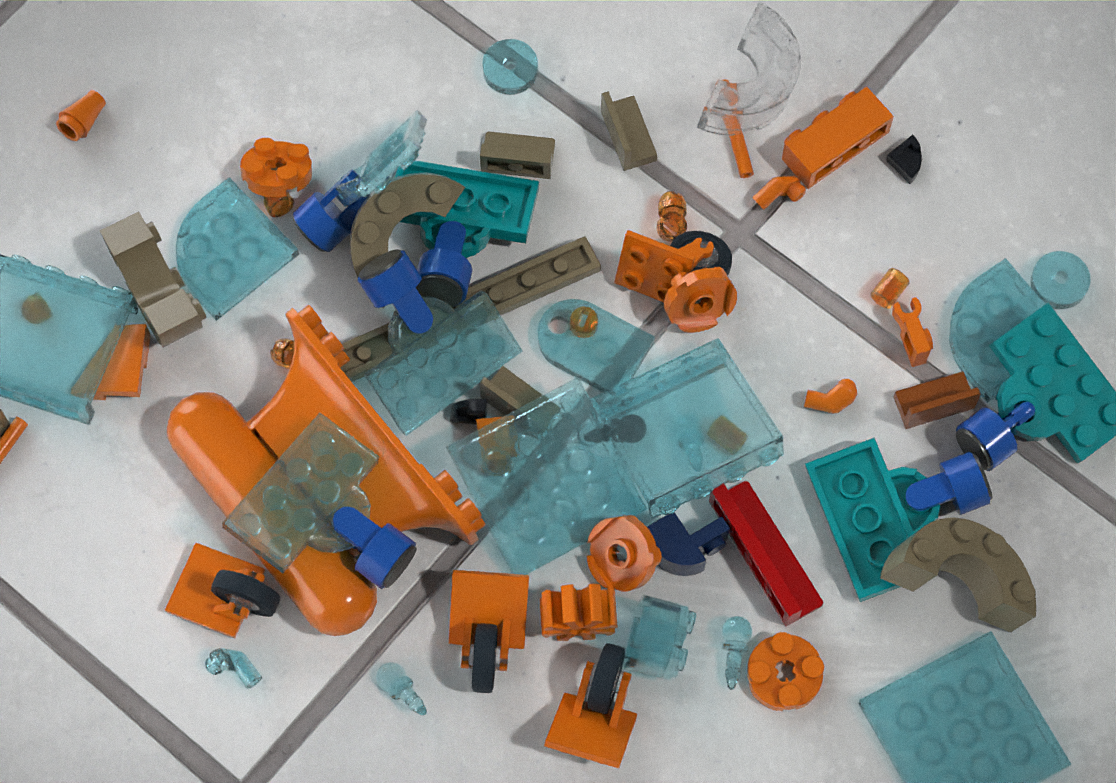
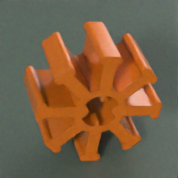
(578, 612)

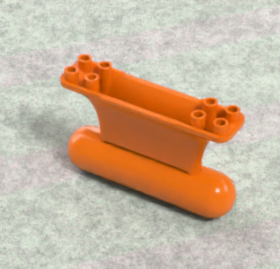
(235, 454)

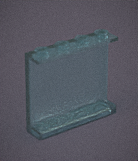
(56, 336)
(688, 427)

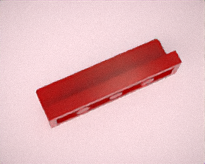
(766, 552)

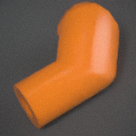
(779, 186)
(834, 400)

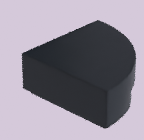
(906, 159)
(468, 411)

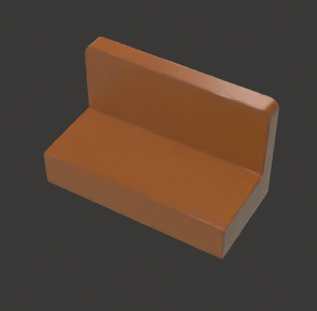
(935, 400)

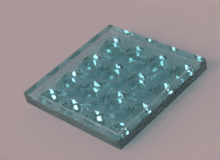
(545, 477)
(964, 721)

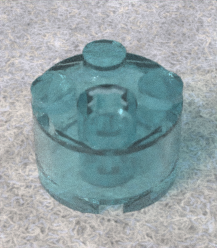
(658, 638)

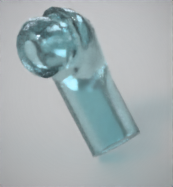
(233, 660)

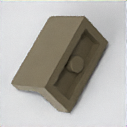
(627, 131)
(517, 155)
(507, 391)

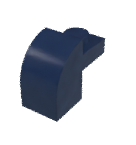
(684, 552)

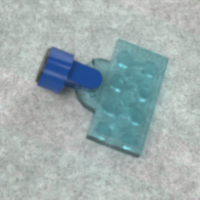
(323, 221)
(434, 347)
(317, 502)

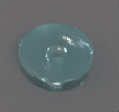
(510, 52)
(1060, 265)

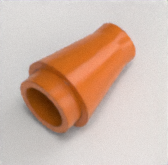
(80, 116)

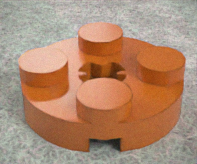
(292, 166)
(709, 284)
(640, 548)
(806, 665)

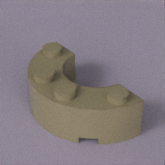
(399, 199)
(150, 281)
(976, 557)

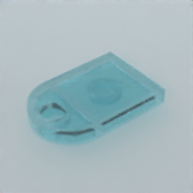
(599, 360)

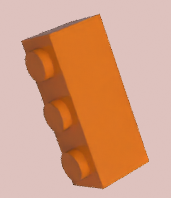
(836, 136)

